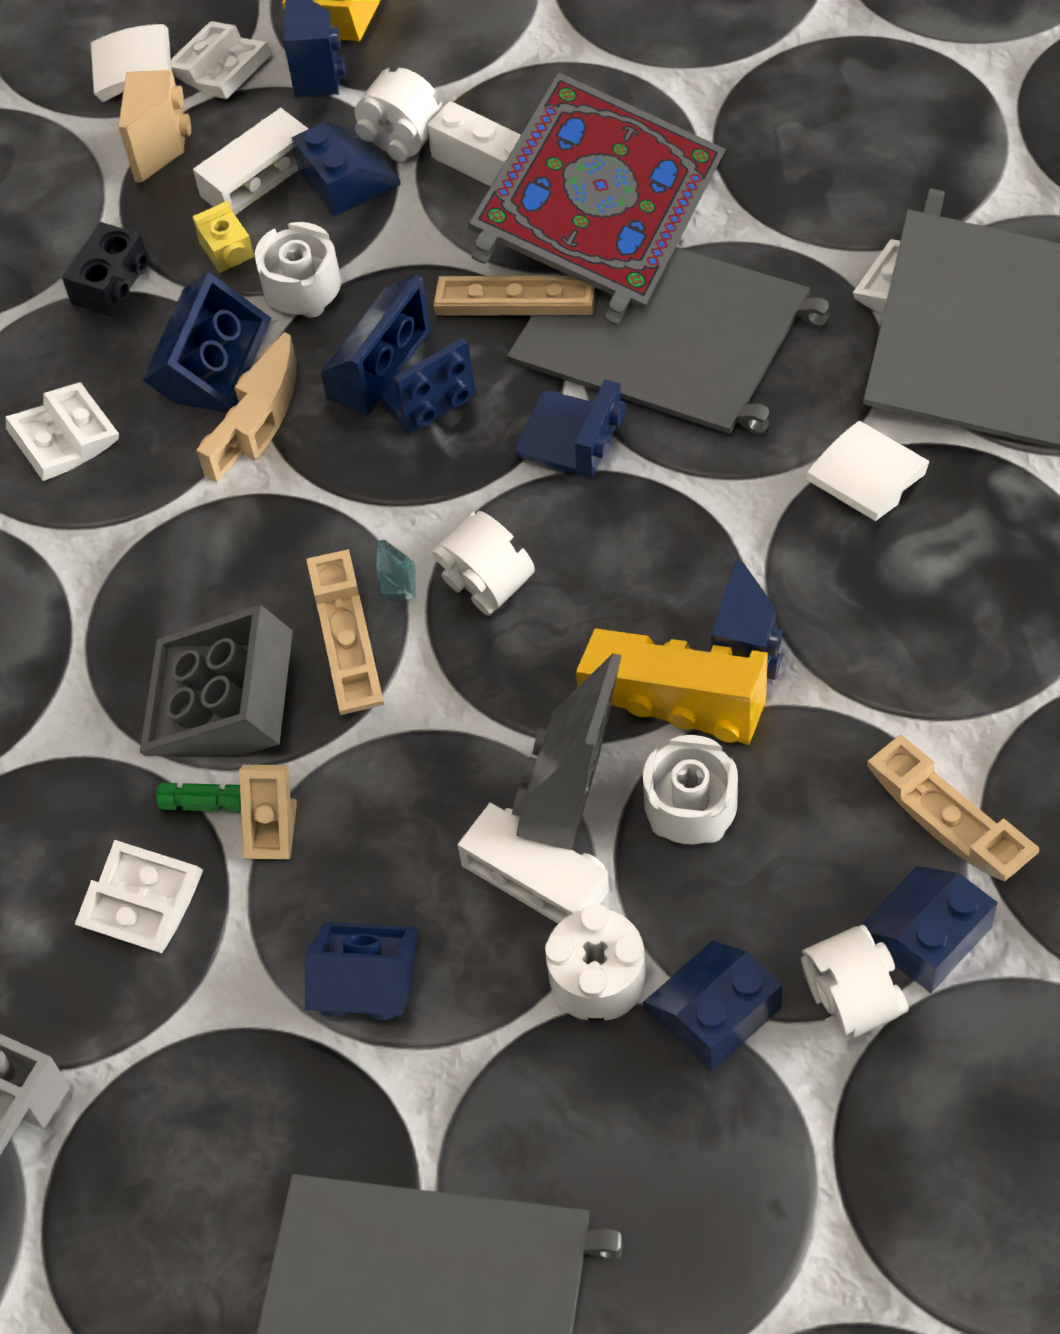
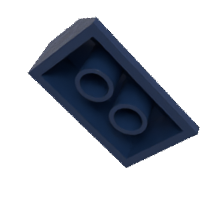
(207, 346)
(378, 346)

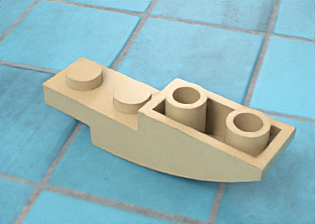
(263, 402)

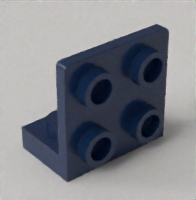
(431, 387)

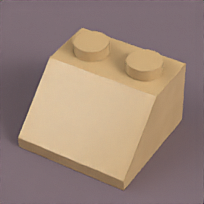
(152, 121)

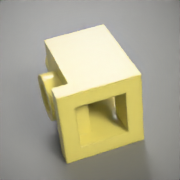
(223, 237)

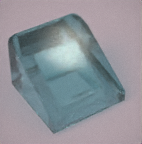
(394, 572)

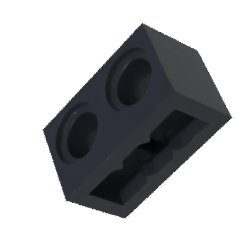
(106, 268)

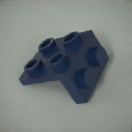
(571, 430)

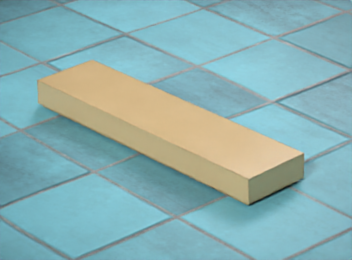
(513, 295)

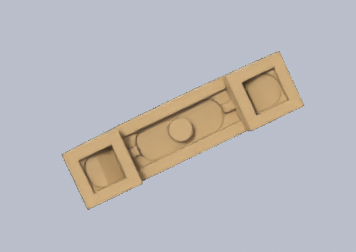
(345, 632)
(947, 814)

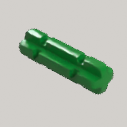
(198, 797)

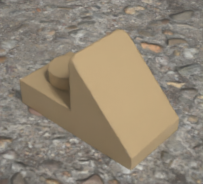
(266, 811)

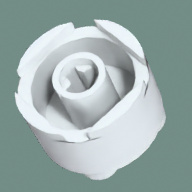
(396, 113)
(298, 269)
(483, 561)
(690, 790)
(575, 957)
(853, 982)

